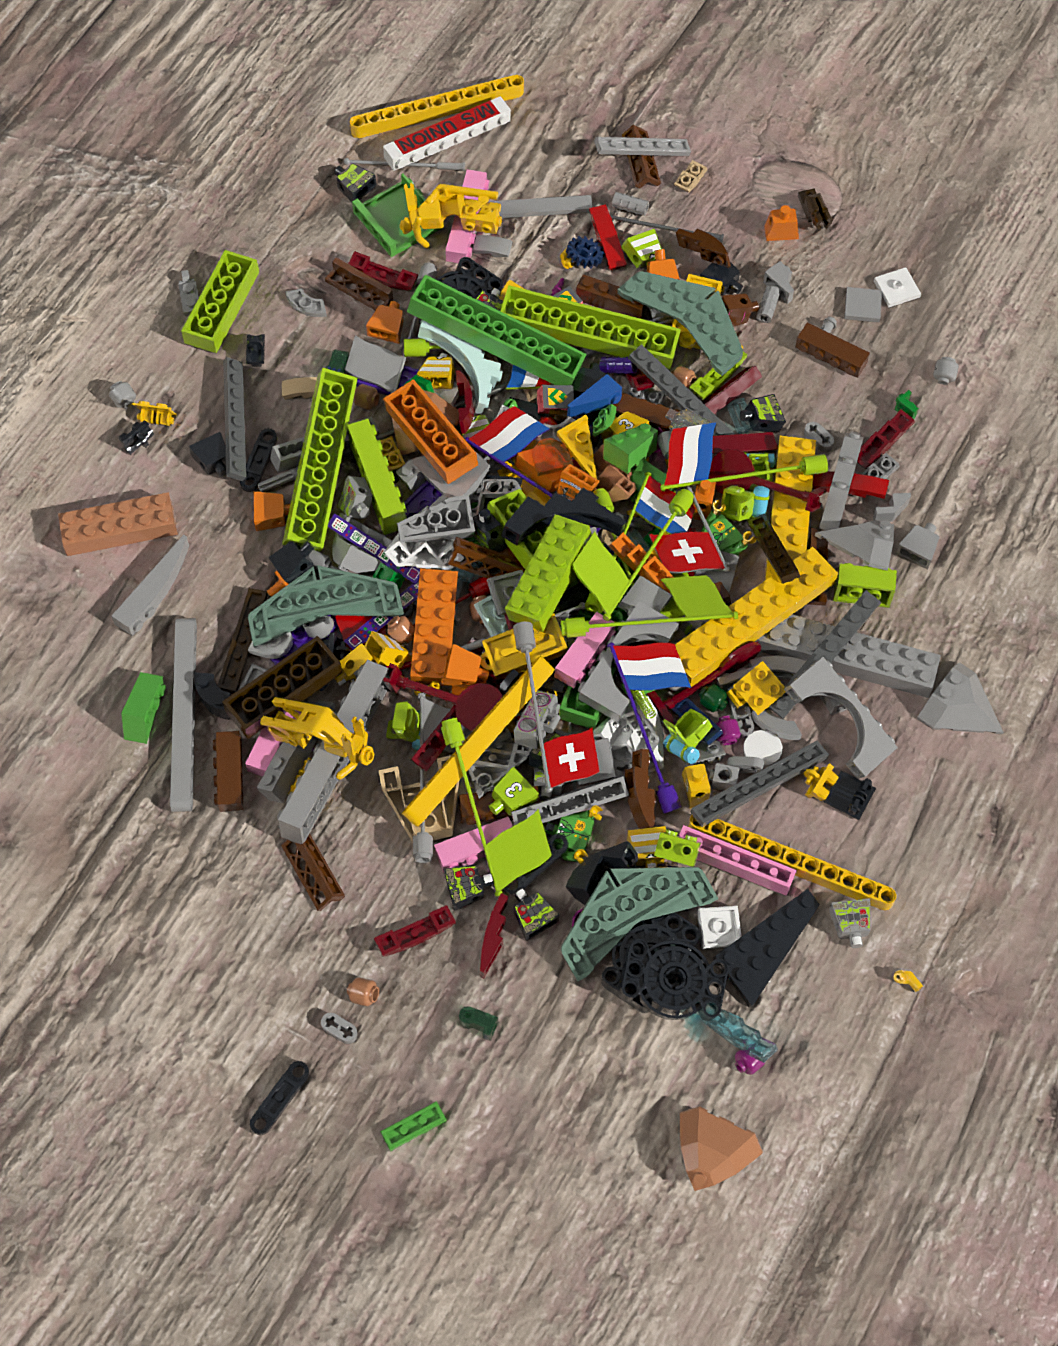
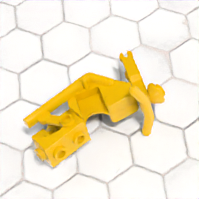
(448, 201)
(323, 724)

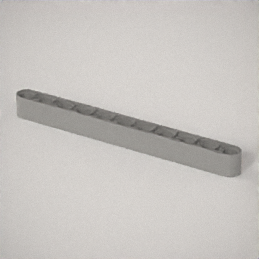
(183, 715)

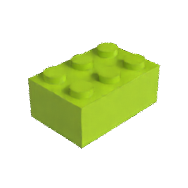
(855, 580)

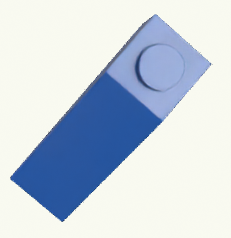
(597, 397)

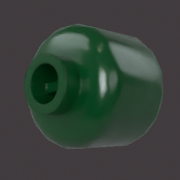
(713, 698)

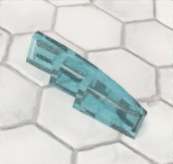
(741, 1036)

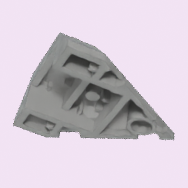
(868, 540)
(960, 704)
(495, 763)

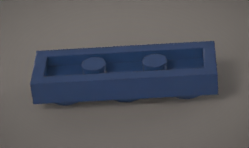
(684, 706)

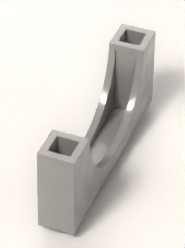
(600, 688)
(872, 741)

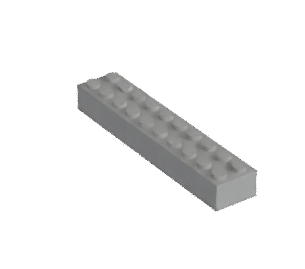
(861, 658)
(320, 773)

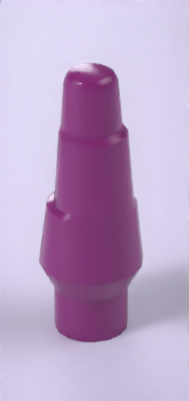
(557, 288)

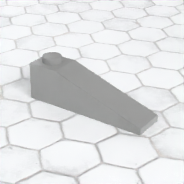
(439, 522)

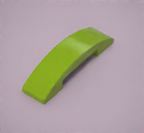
(713, 381)

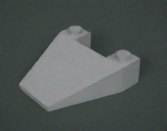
(419, 470)

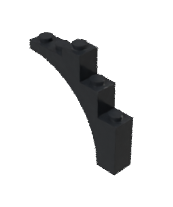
(583, 509)

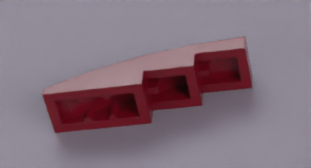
(884, 438)
(433, 745)
(492, 941)

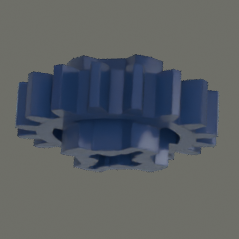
(583, 251)

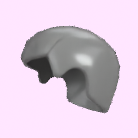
(320, 627)

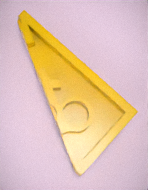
(577, 440)

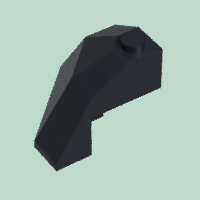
(589, 873)

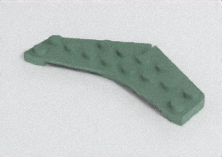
(690, 306)
(311, 599)
(638, 897)

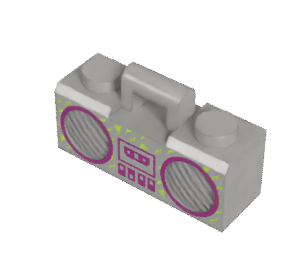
(526, 728)

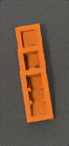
(632, 555)

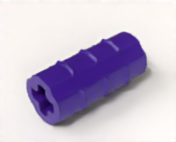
(617, 365)

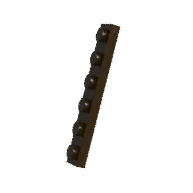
(773, 549)
(241, 641)

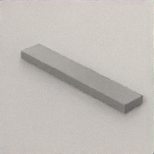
(642, 146)
(545, 206)

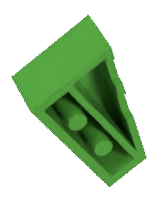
(631, 446)
(142, 707)

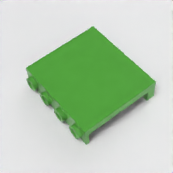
(383, 217)

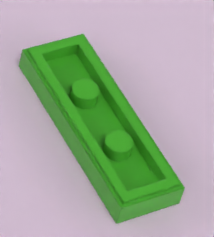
(413, 1126)

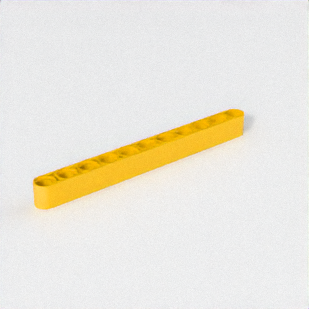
(435, 106)
(477, 742)
(802, 860)

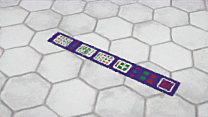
(370, 546)
(377, 622)

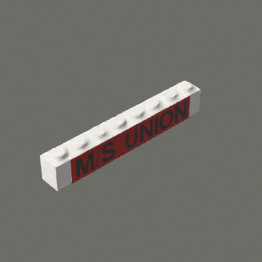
(446, 133)

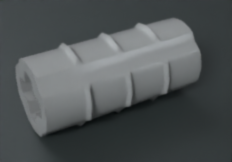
(630, 203)
(768, 304)

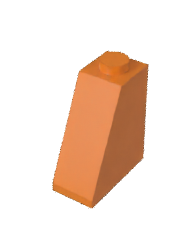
(525, 464)

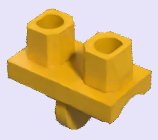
(817, 780)

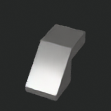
(897, 504)

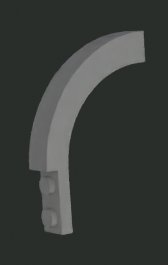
(783, 668)

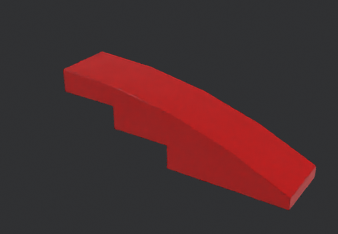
(607, 237)
(859, 486)

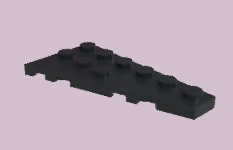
(761, 950)

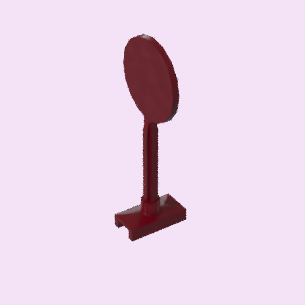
(735, 462)
(731, 664)
(471, 704)

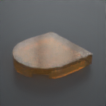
(550, 456)

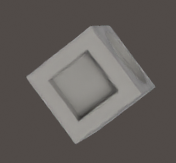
(729, 771)

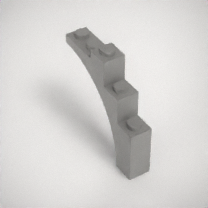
(841, 481)

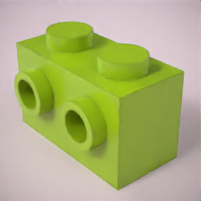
(677, 848)

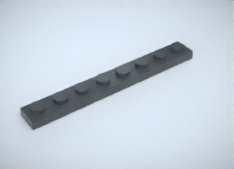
(674, 388)
(234, 419)
(832, 644)
(759, 783)

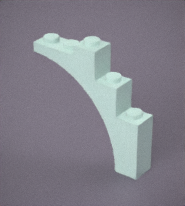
(481, 371)

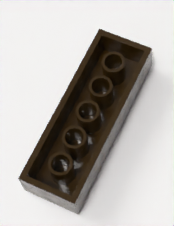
(290, 679)

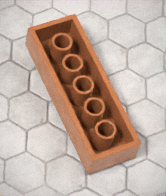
(117, 524)

